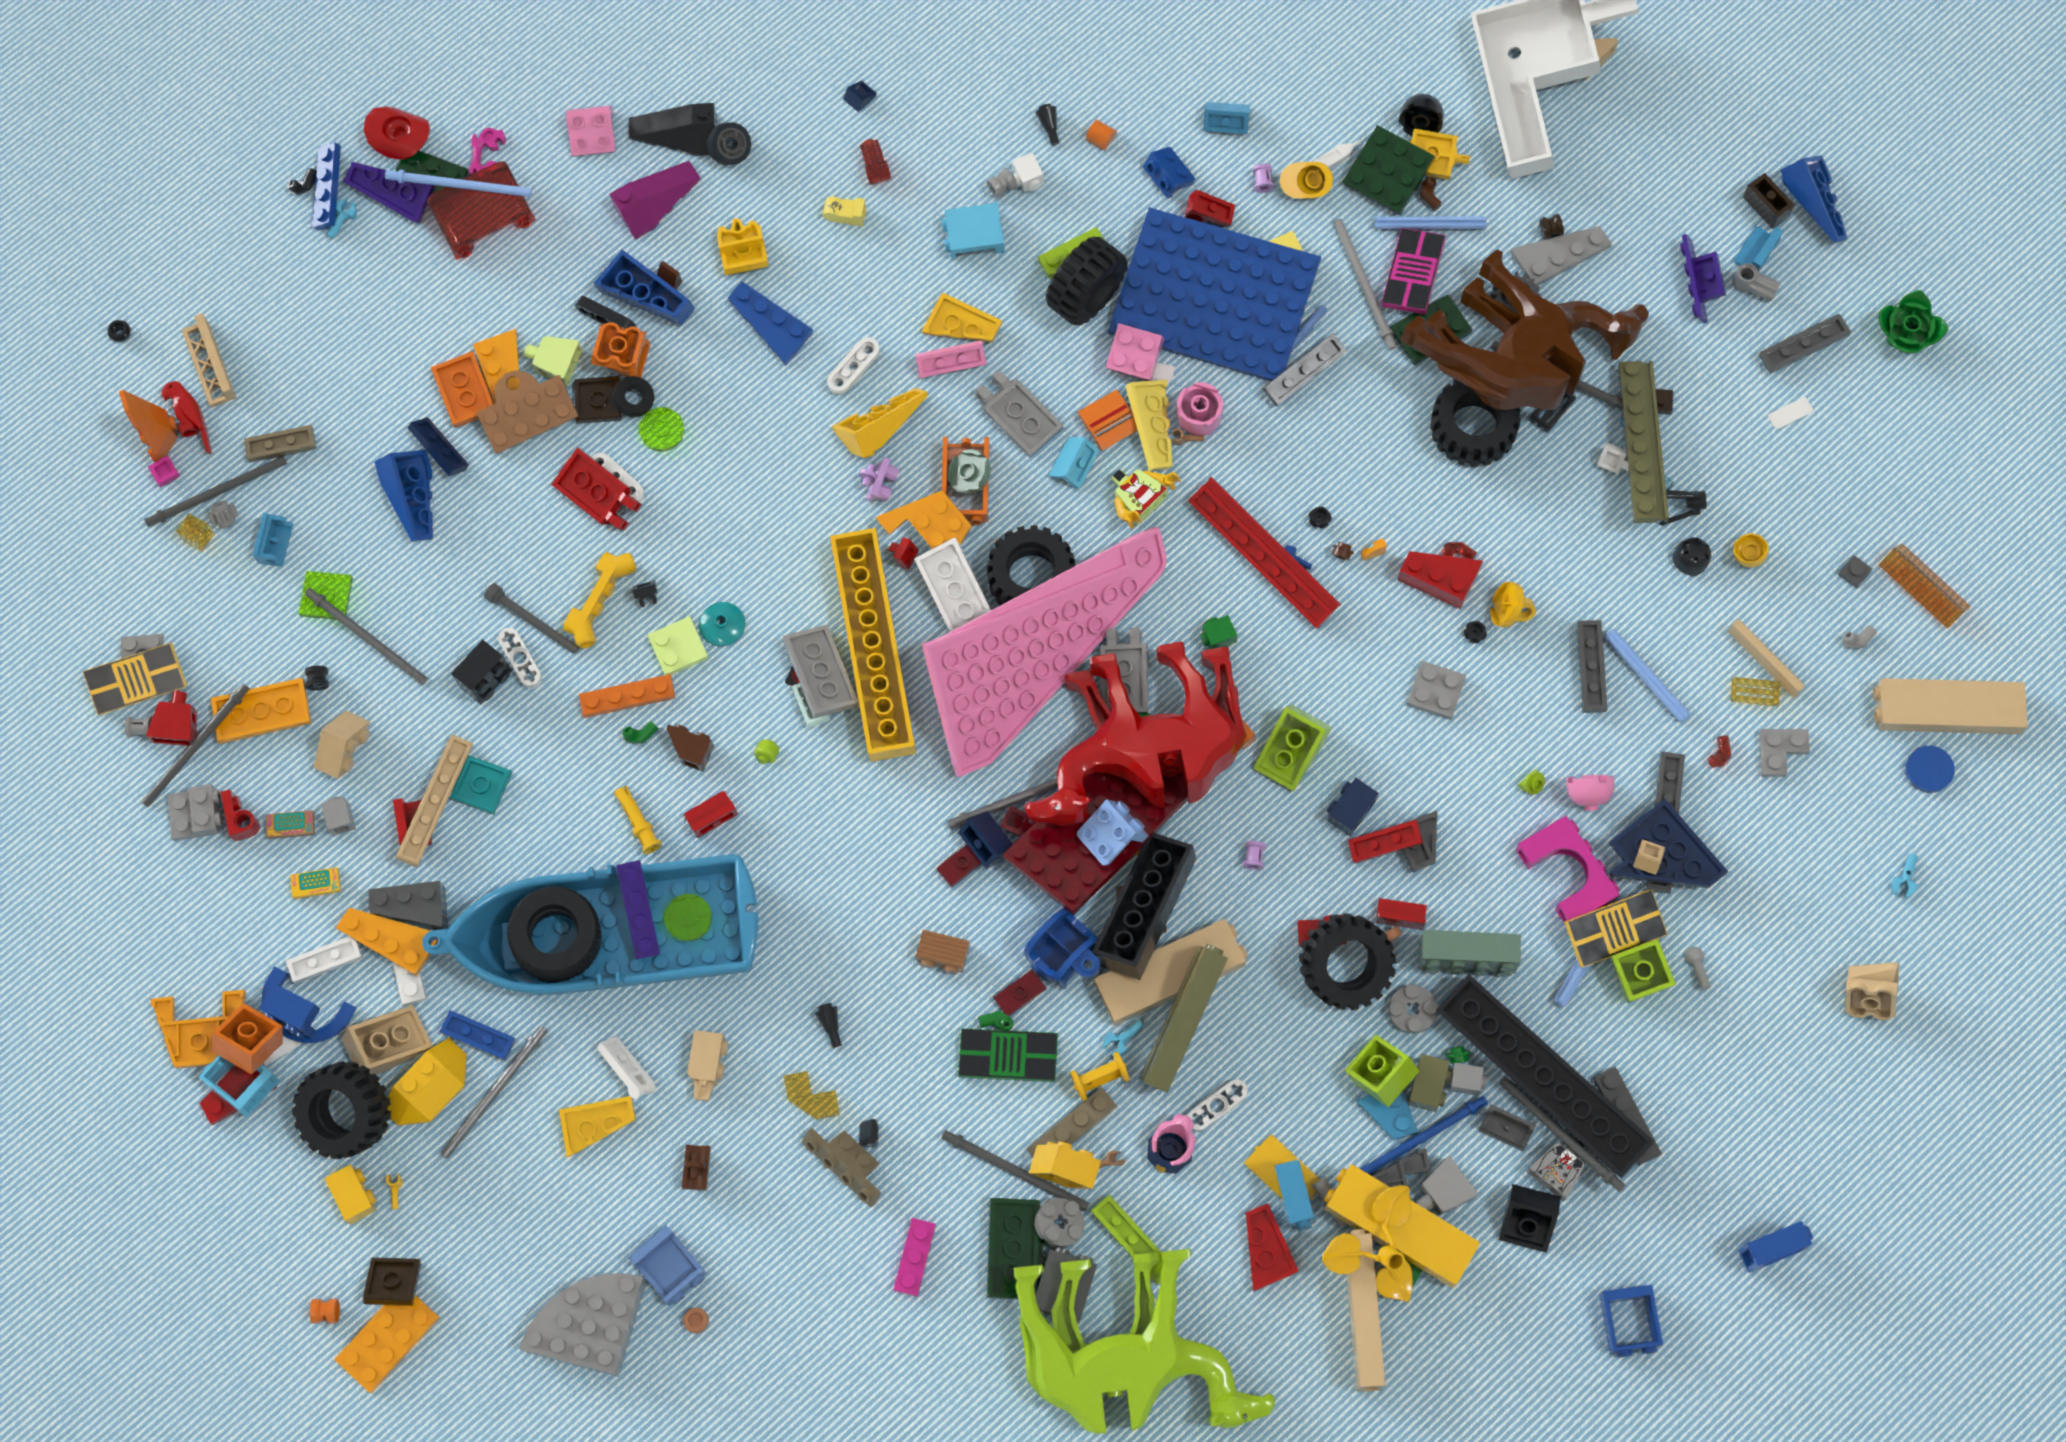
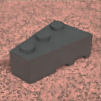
(412, 904)

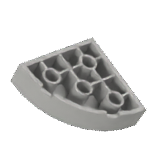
(588, 1323)

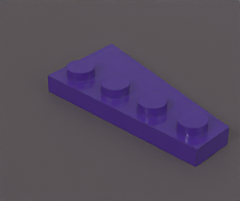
(406, 198)

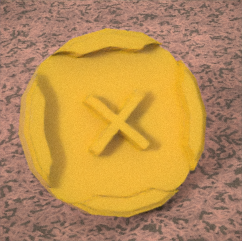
(1508, 605)

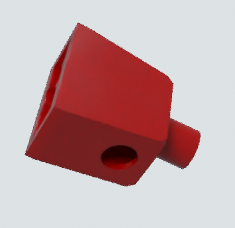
(173, 722)

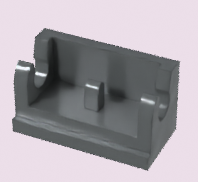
(1507, 1127)

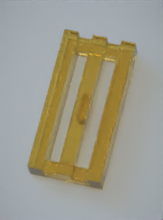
(1756, 683)

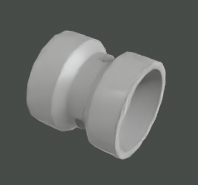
(1001, 183)

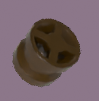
(1551, 226)

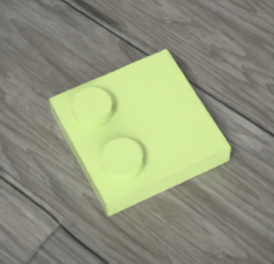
(678, 646)

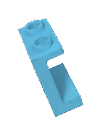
(973, 229)

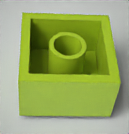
(1642, 971)
(1382, 1070)

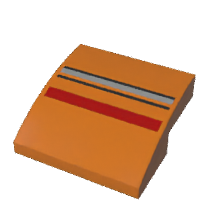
(1108, 420)

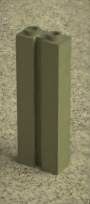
(1183, 1017)

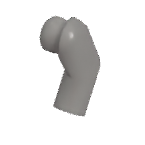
(1859, 641)

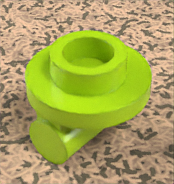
(1533, 782)

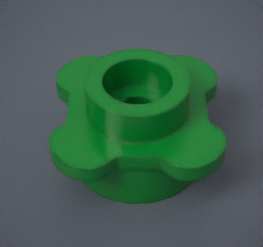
(1458, 1054)

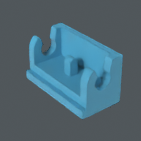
(272, 540)

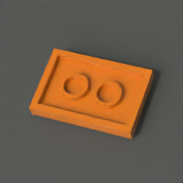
(462, 388)

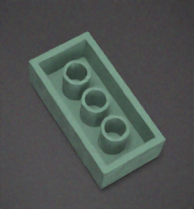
(1469, 952)

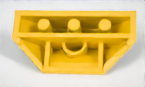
(429, 1085)

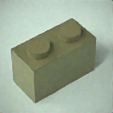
(1429, 1083)

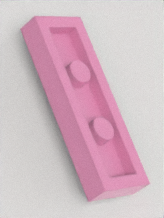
(950, 359)

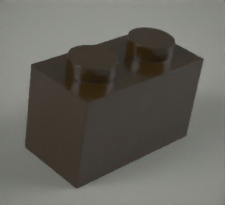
(1768, 200)

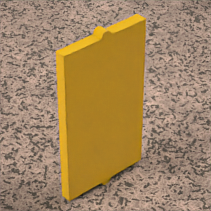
(1273, 1153)

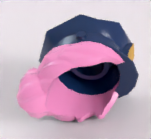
(1172, 1144)

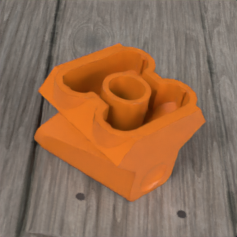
(621, 349)

